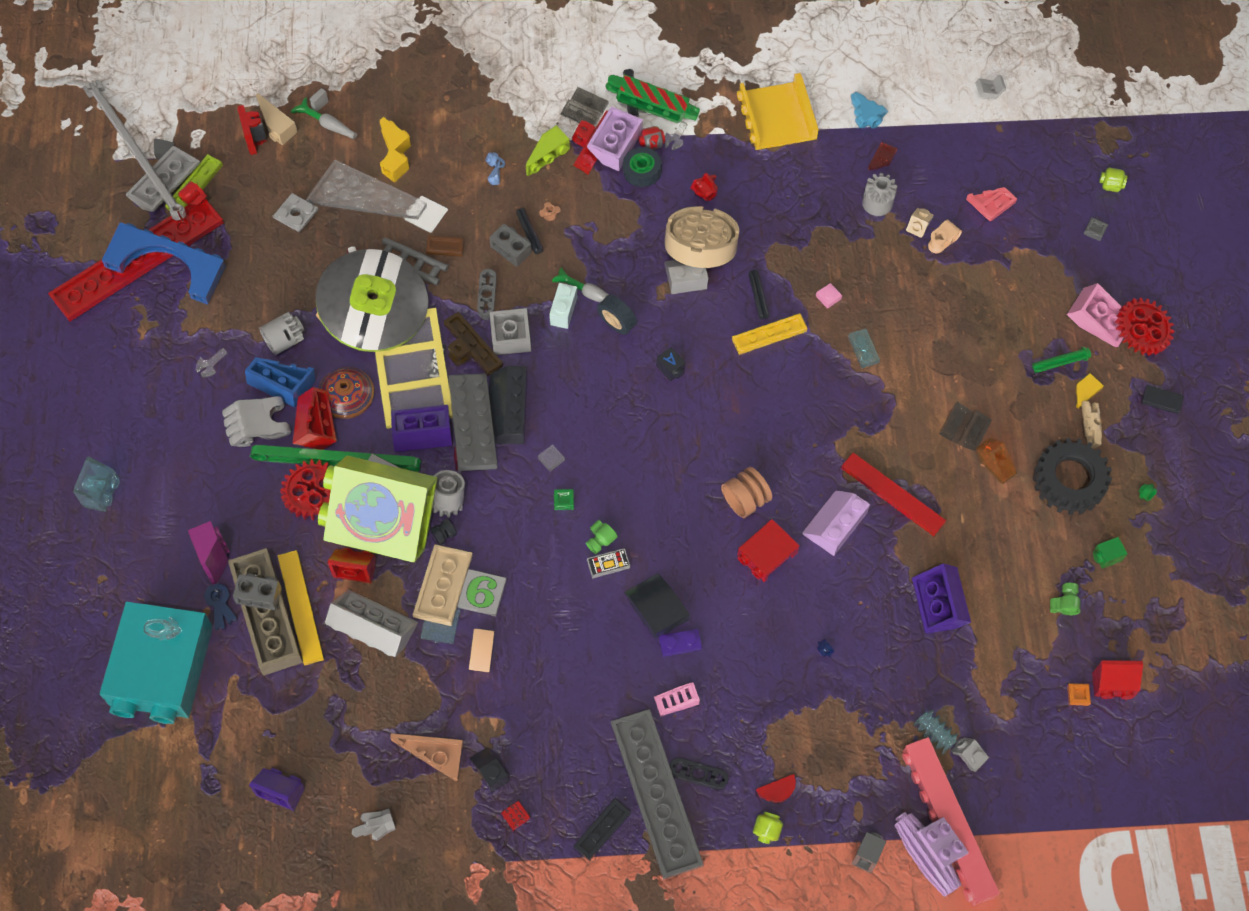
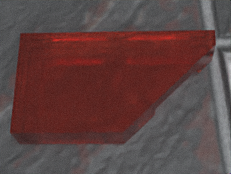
(882, 157)

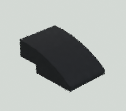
(657, 605)

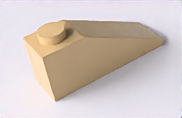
(279, 125)

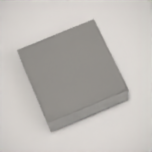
(319, 100)

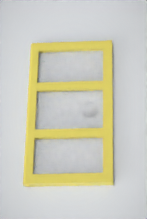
(415, 371)

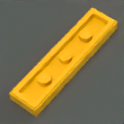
(769, 334)

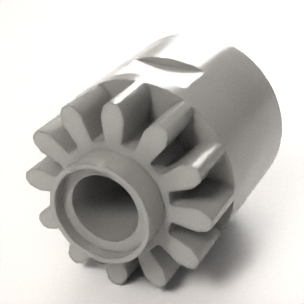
(879, 195)
(282, 333)
(448, 493)

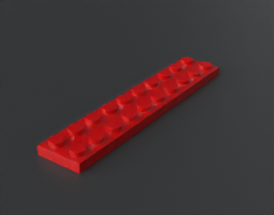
(99, 283)

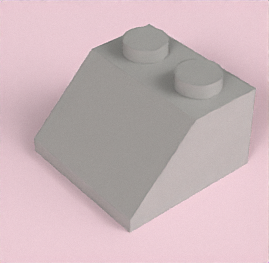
(684, 277)

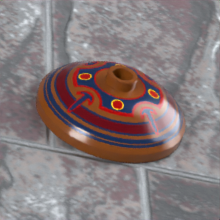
(353, 399)

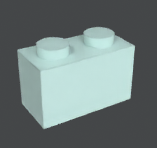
(563, 305)

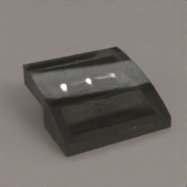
(584, 107)
(965, 427)

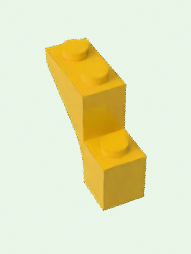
(397, 142)

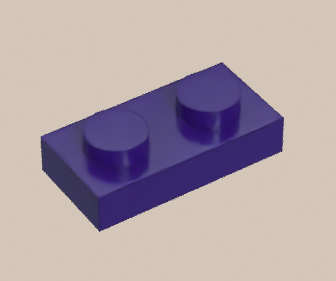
(680, 642)

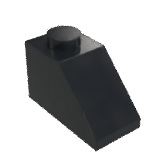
(489, 769)

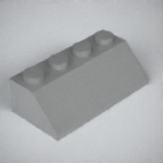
(370, 622)

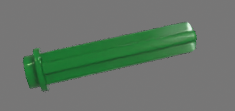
(1082, 354)

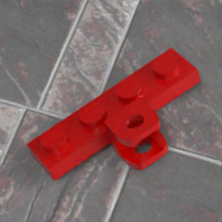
(586, 158)

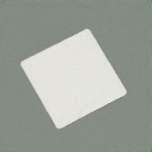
(430, 216)

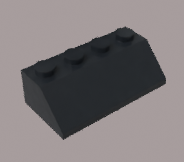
(508, 404)

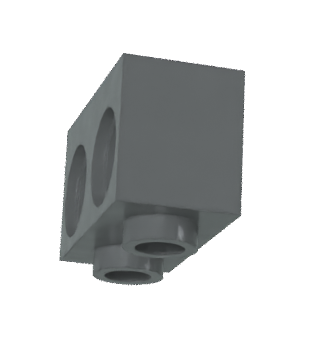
(507, 247)
(255, 596)
(869, 852)

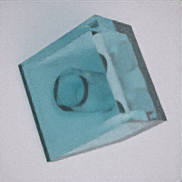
(96, 485)

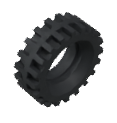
(1068, 498)

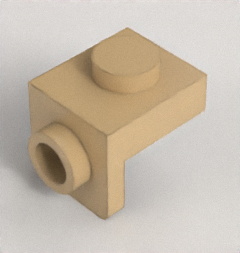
(919, 221)

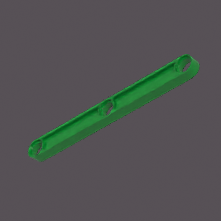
(298, 455)

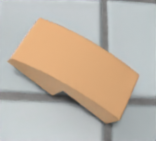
(481, 650)

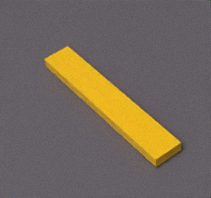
(300, 608)

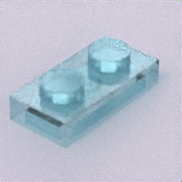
(863, 348)

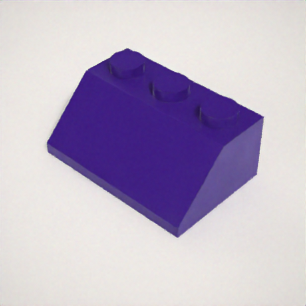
(421, 428)
(941, 599)

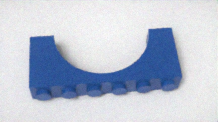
(131, 243)

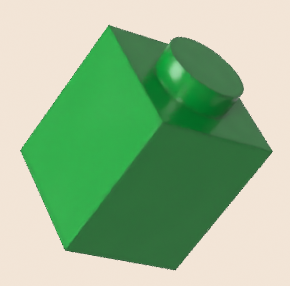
(1109, 553)

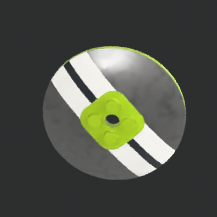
(366, 322)

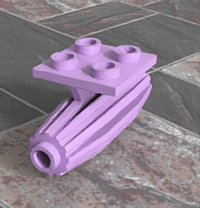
(933, 850)

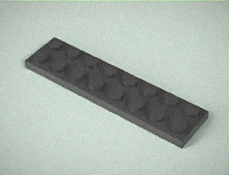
(656, 794)

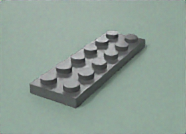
(472, 422)

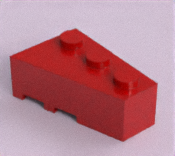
(314, 420)

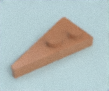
(437, 752)

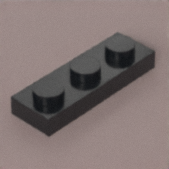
(602, 830)

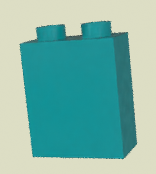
(152, 672)

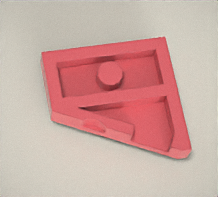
(992, 203)

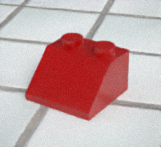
(352, 565)
(1117, 679)

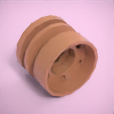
(746, 492)

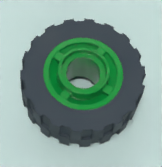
(642, 167)

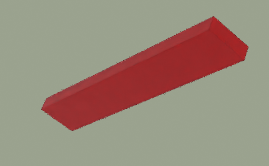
(893, 494)

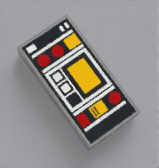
(608, 563)

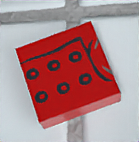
(515, 815)

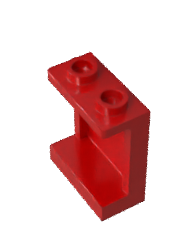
(767, 550)

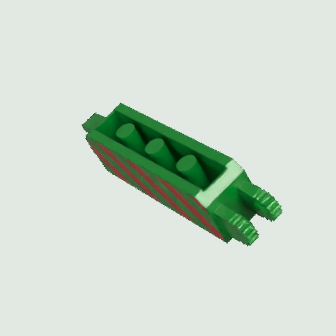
(651, 98)

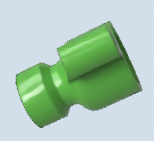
(603, 536)
(1069, 603)

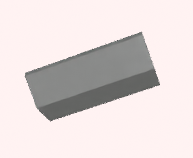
(171, 169)

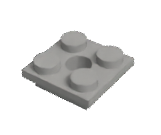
(292, 205)

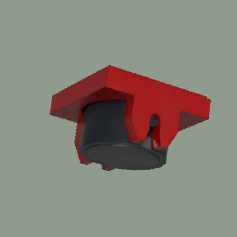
(252, 128)

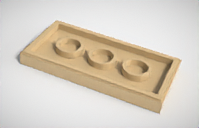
(442, 585)

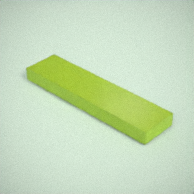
(201, 176)

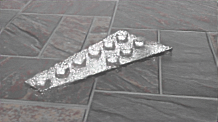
(357, 191)

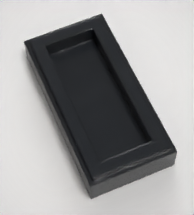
(1162, 399)

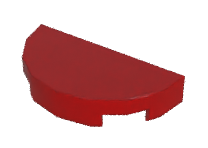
(779, 790)

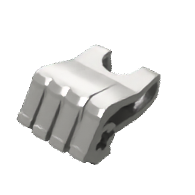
(252, 419)

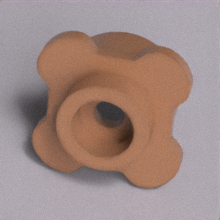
(549, 216)

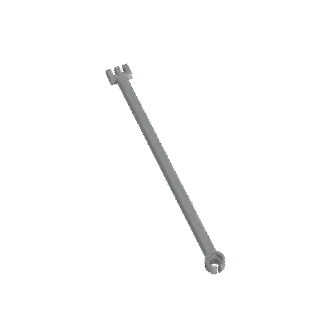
(153, 176)

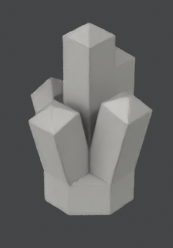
(376, 824)

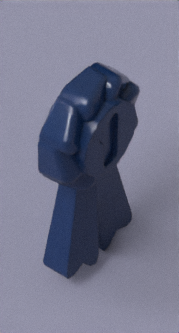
(217, 597)

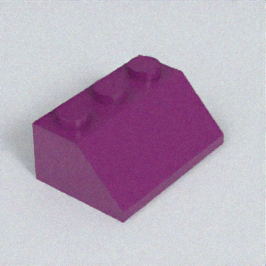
(210, 550)

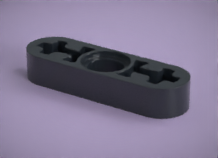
(702, 782)

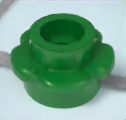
(1147, 492)

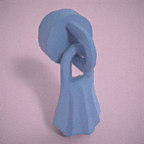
(494, 177)

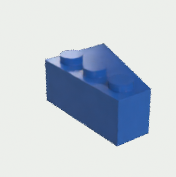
(280, 379)

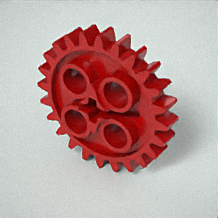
(1144, 326)
(303, 503)

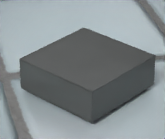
(1095, 229)

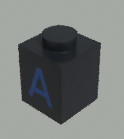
(671, 364)

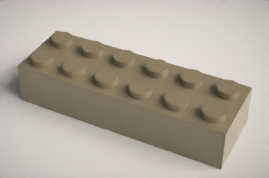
(268, 629)

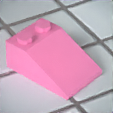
(1097, 314)

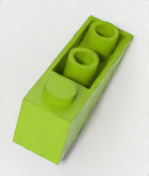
(550, 146)

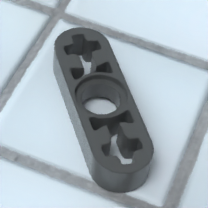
(482, 288)

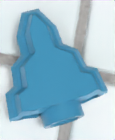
(866, 111)

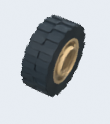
(616, 314)

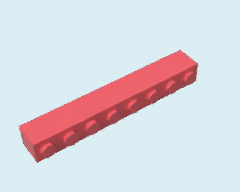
(942, 802)

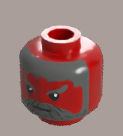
(652, 138)

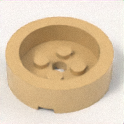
(701, 237)

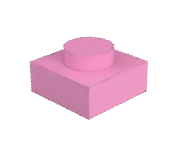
(828, 295)

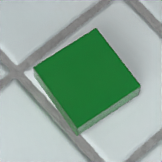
(564, 499)

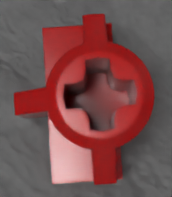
(705, 187)
(191, 194)

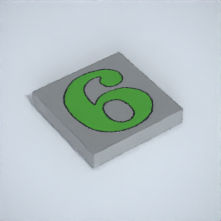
(482, 592)

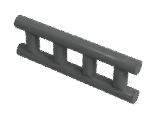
(422, 258)

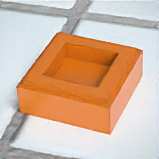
(1079, 694)

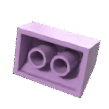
(615, 137)
(836, 521)

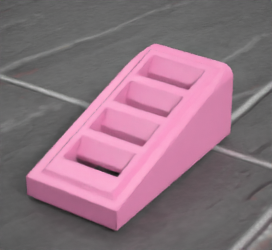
(674, 693)

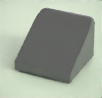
(161, 147)

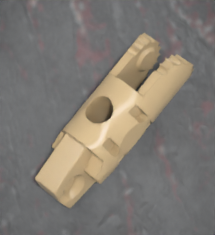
(1092, 423)

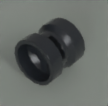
(443, 531)

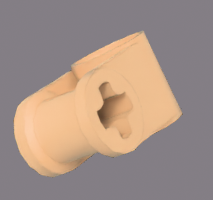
(943, 236)

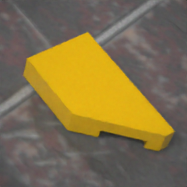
(1087, 389)

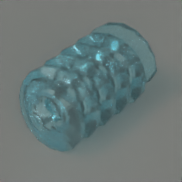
(937, 731)

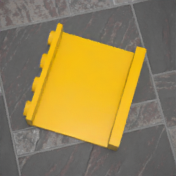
(778, 114)

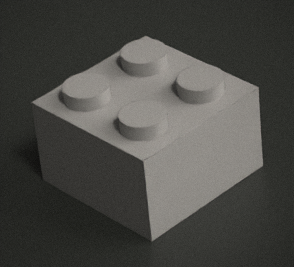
(510, 331)

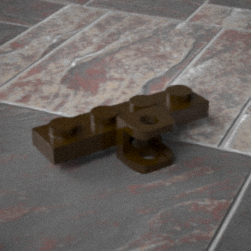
(469, 345)

